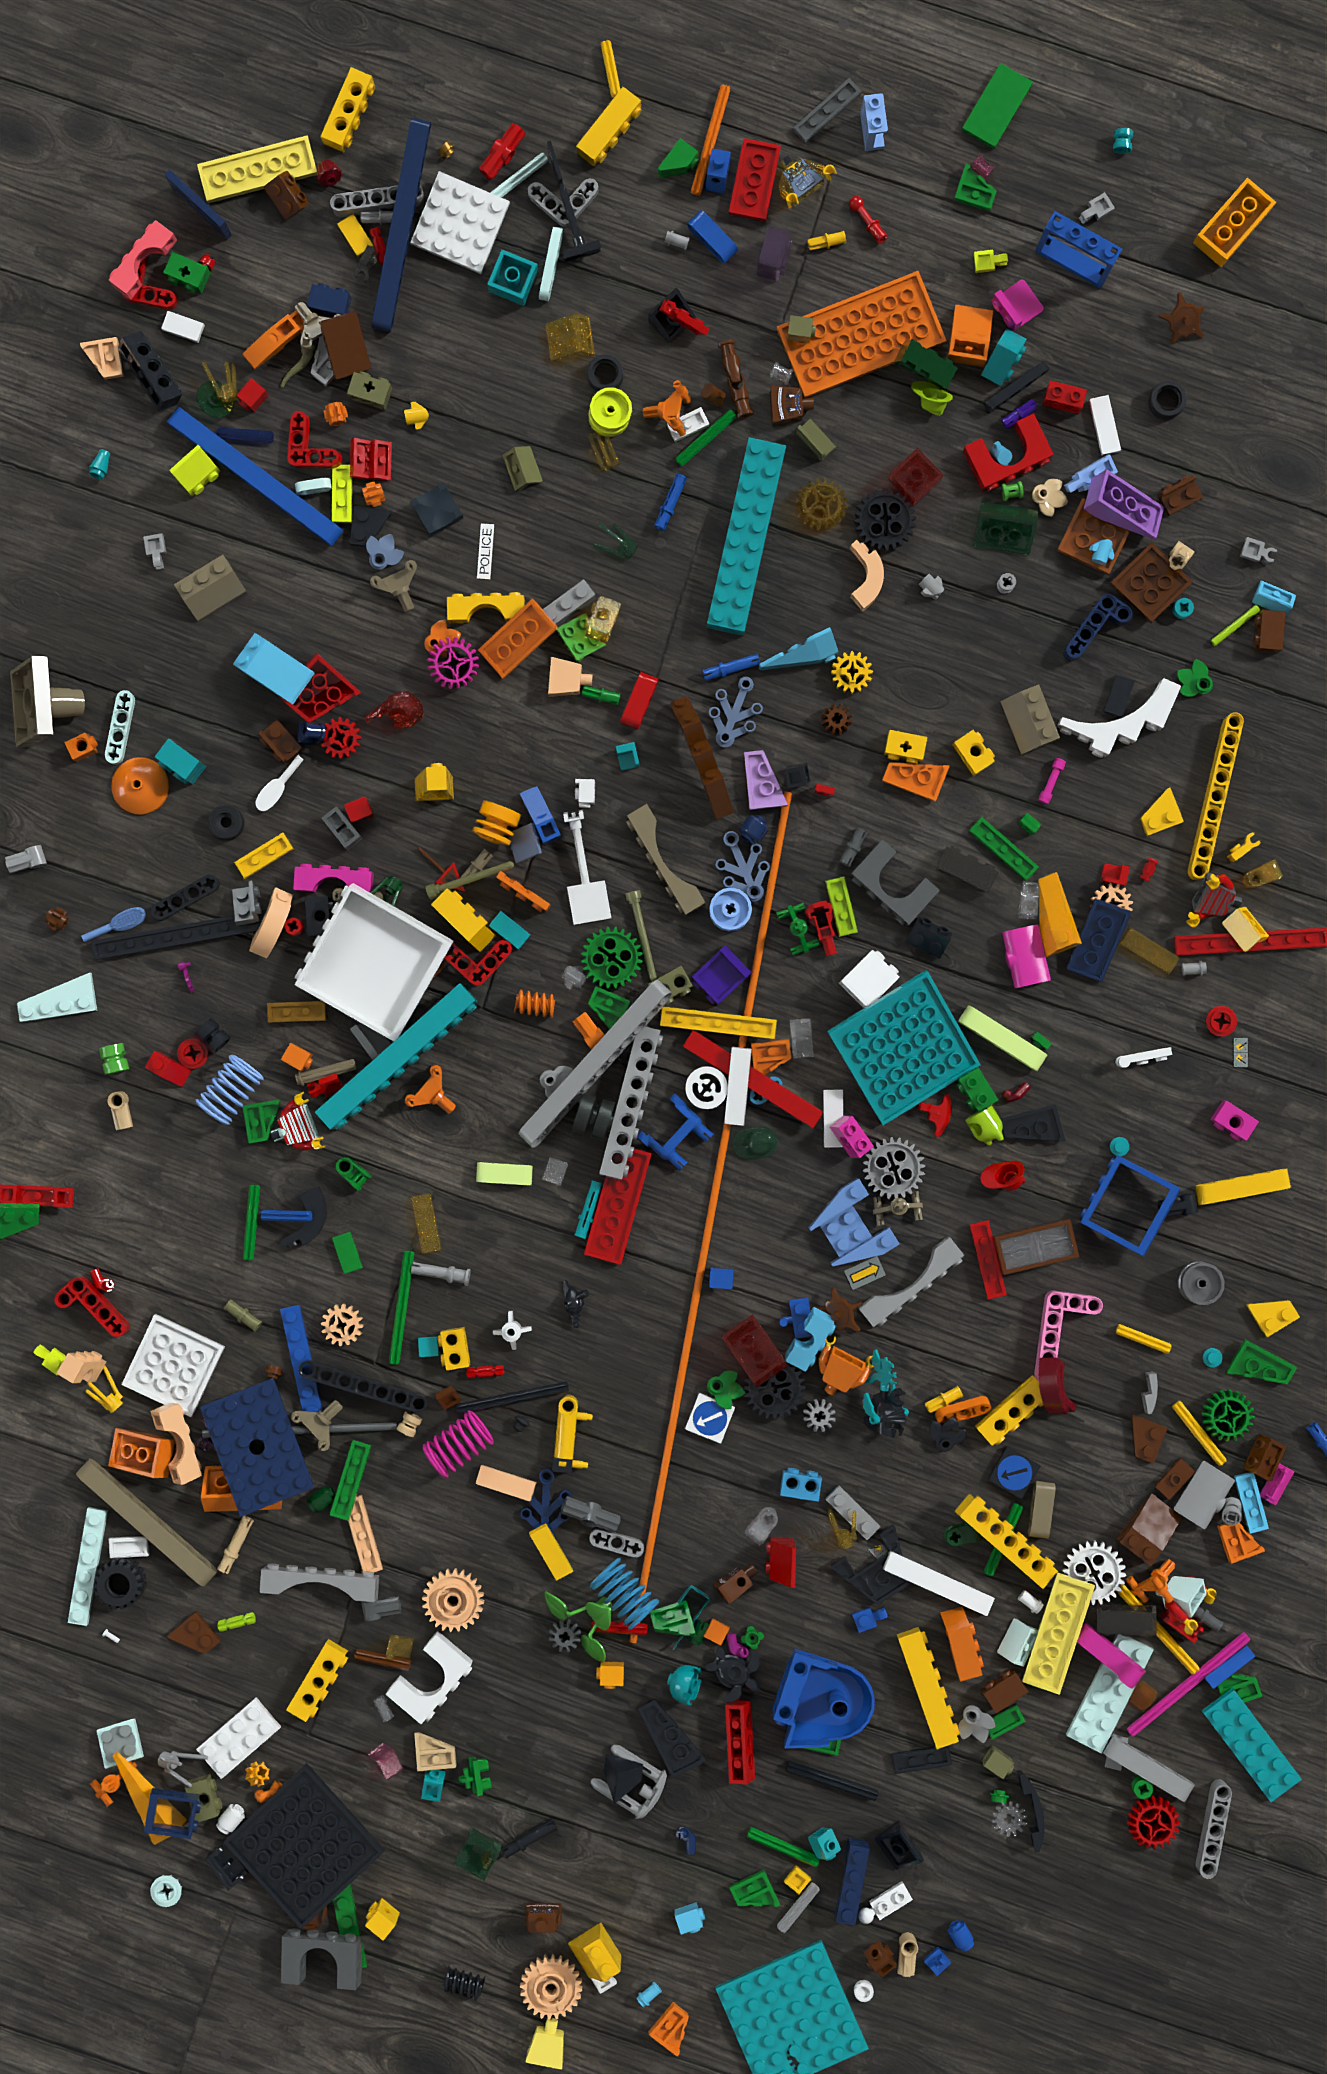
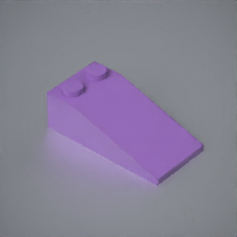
(1123, 505)

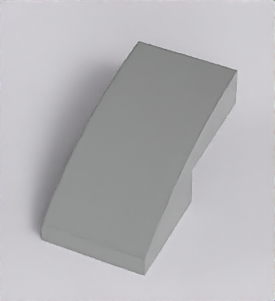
(1149, 1398)

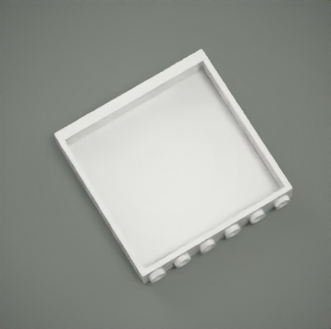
(373, 962)

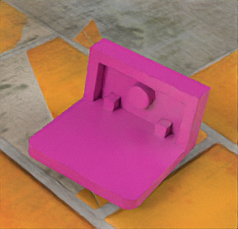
(1017, 305)

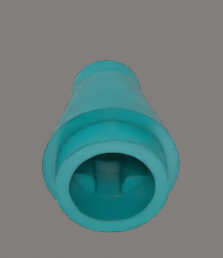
(99, 466)

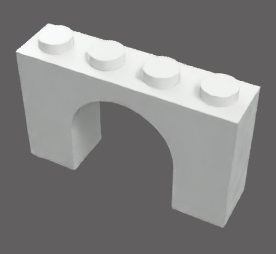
(420, 1703)

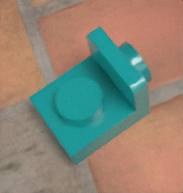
(433, 1785)

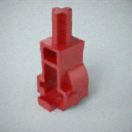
(825, 933)

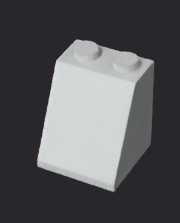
(869, 979)

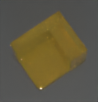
(399, 1646)

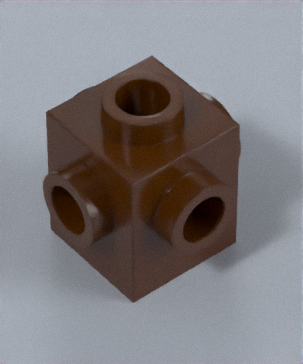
(880, 1958)

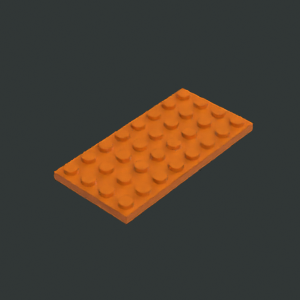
(863, 334)

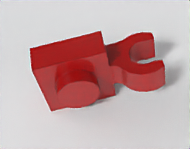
(327, 1085)

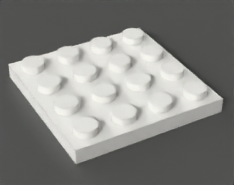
(460, 222)
(173, 1364)

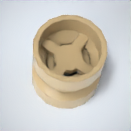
(409, 1424)

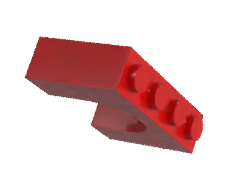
(990, 473)

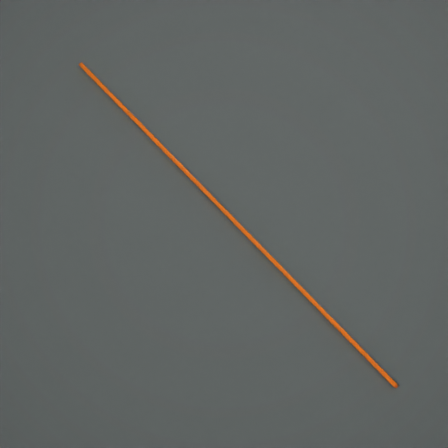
(710, 1216)

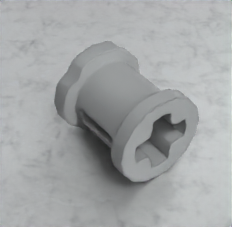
(1009, 577)

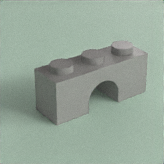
(574, 599)

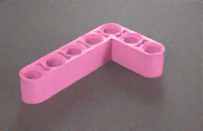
(1055, 1328)

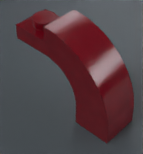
(1052, 1387)

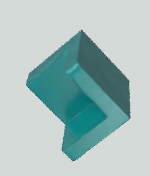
(627, 756)

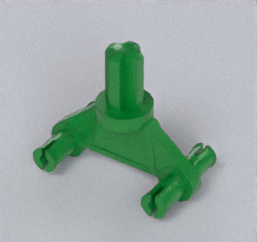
(798, 928)

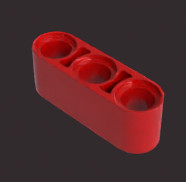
(639, 700)

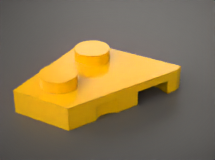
(1273, 1315)

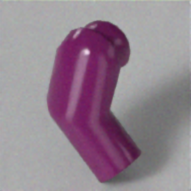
(736, 1648)

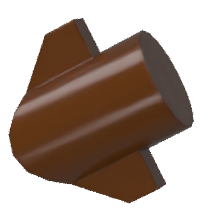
(714, 394)

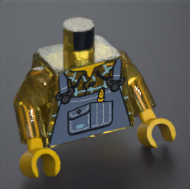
(802, 179)

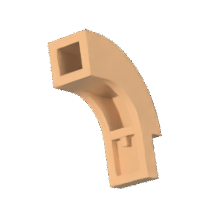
(868, 592)
(272, 923)

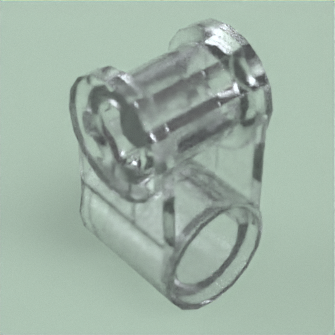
(760, 1528)

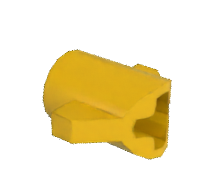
(417, 415)

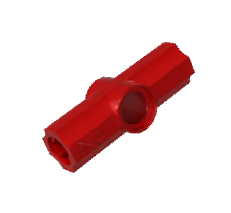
(502, 151)

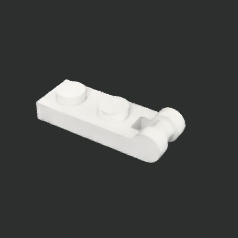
(1142, 1058)

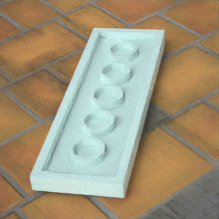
(1106, 1698)

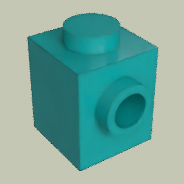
(824, 1844)

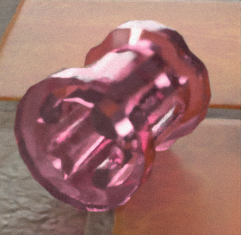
(982, 166)

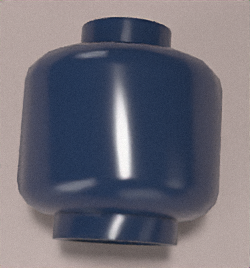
(754, 829)

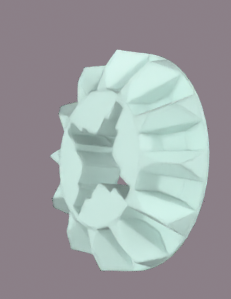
(162, 1898)

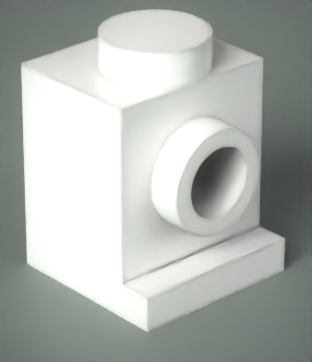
(585, 792)

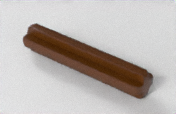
(380, 1659)

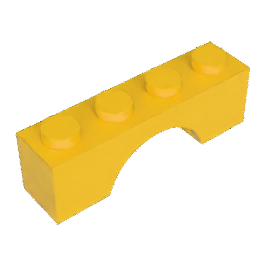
(462, 608)

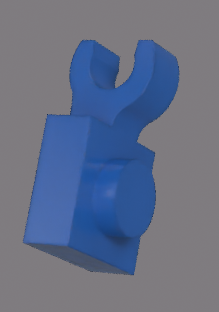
(866, 1619)

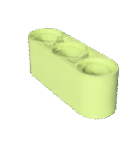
(504, 1173)

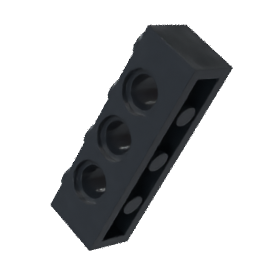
(141, 365)

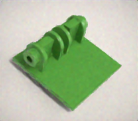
(574, 638)

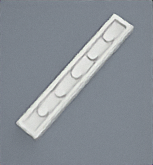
(938, 1583)

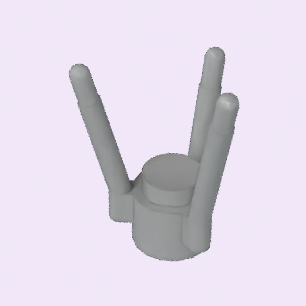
(170, 1761)

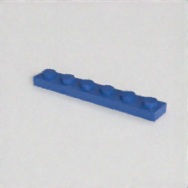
(300, 1351)

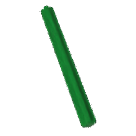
(401, 1307)

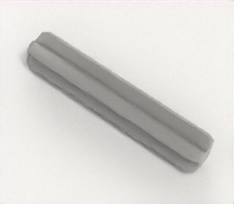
(798, 1907)

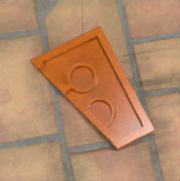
(918, 779)
(522, 893)

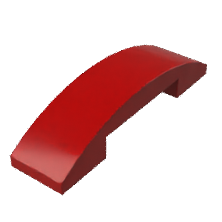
(37, 1195)

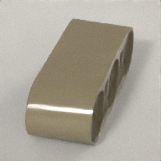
(1041, 1509)

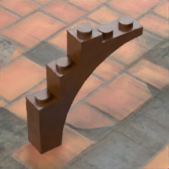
(703, 757)

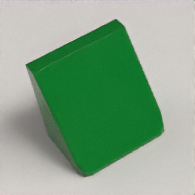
(1029, 824)

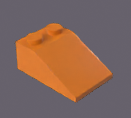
(141, 1453)

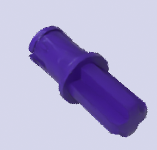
(1019, 413)

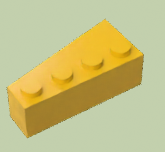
(434, 784)

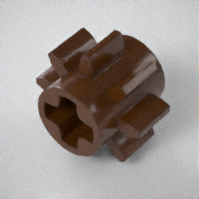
(56, 919)

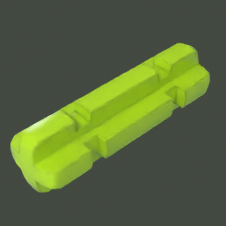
(236, 1622)

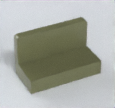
(815, 439)
(522, 467)

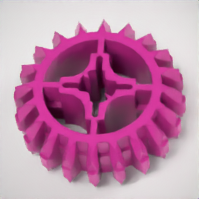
(469, 659)

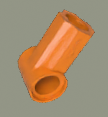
(588, 1029)

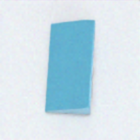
(1273, 598)

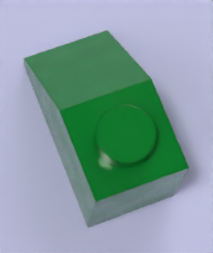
(679, 160)

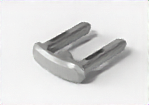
(647, 1792)

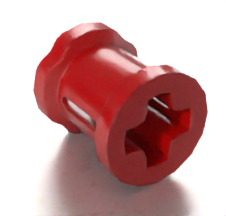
(292, 921)

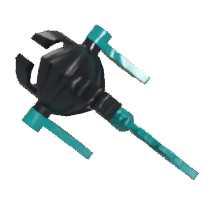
(884, 1410)

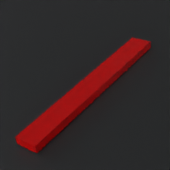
(1226, 943)
(757, 1081)

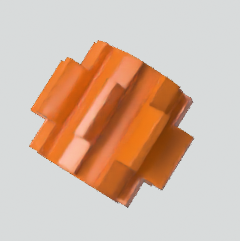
(335, 414)
(373, 494)

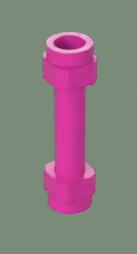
(1058, 765)

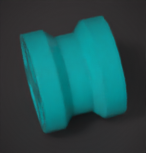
(1179, 611)

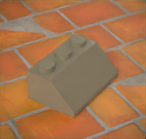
(210, 588)
(1030, 719)

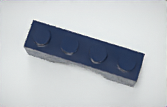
(852, 1884)

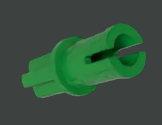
(601, 695)

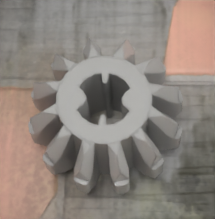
(823, 1420)

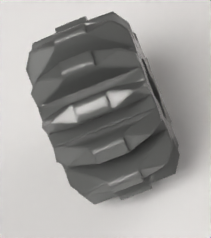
(569, 1641)

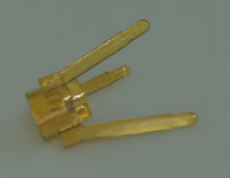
(228, 390)
(843, 1536)

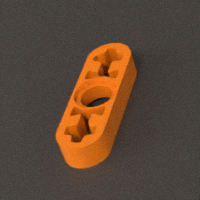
(974, 1406)

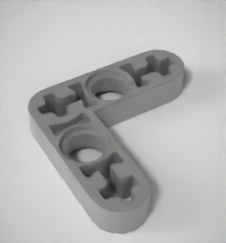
(550, 196)

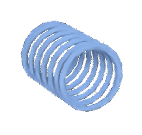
(241, 1067)

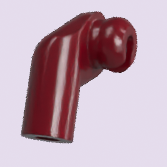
(1016, 1095)

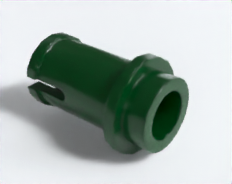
(700, 1631)

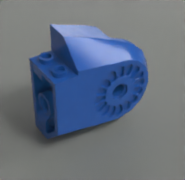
(809, 1698)

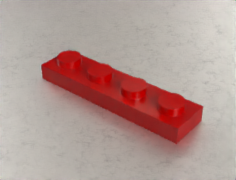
(987, 1259)

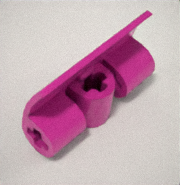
(1026, 956)

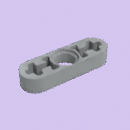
(604, 1533)

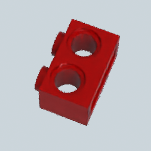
(1064, 397)

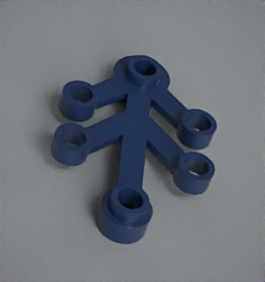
(546, 1509)

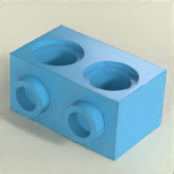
(799, 1490)

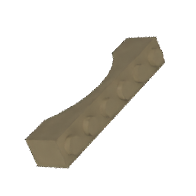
(687, 895)

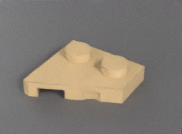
(433, 1753)

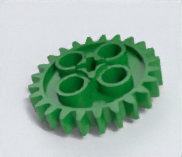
(600, 971)

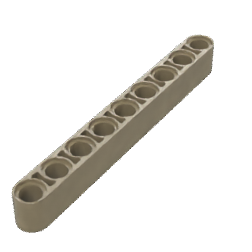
(146, 1522)

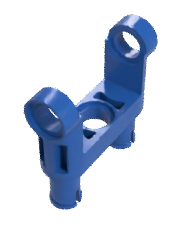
(668, 1150)

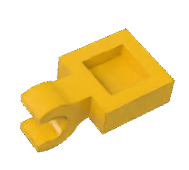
(1238, 850)

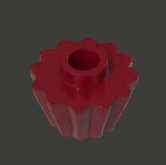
(328, 173)

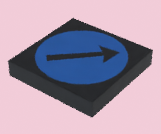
(1014, 1472)

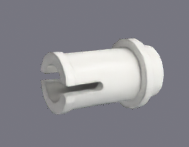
(1031, 1602)

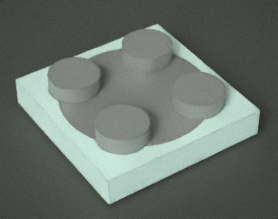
(121, 1738)

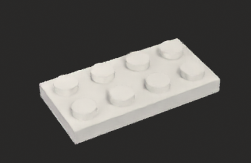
(239, 1737)

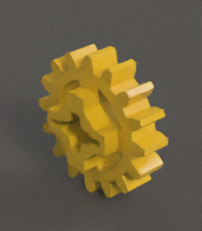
(842, 672)

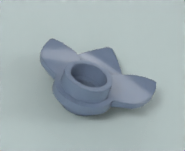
(385, 550)

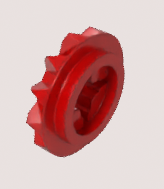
(1228, 1016)
(188, 1061)

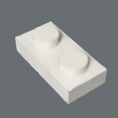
(692, 423)

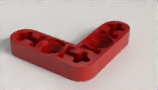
(139, 297)
(302, 448)
(473, 967)

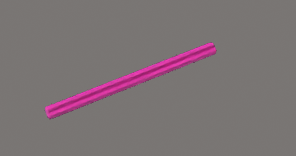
(1188, 1684)

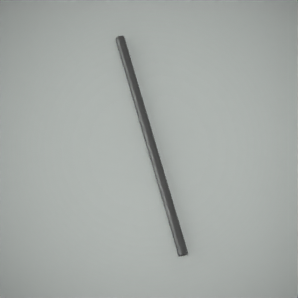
(338, 1428)

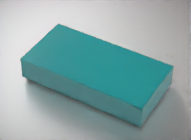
(509, 930)

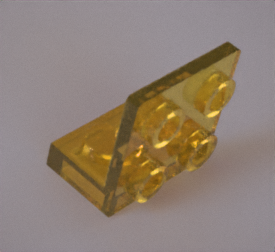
(570, 336)

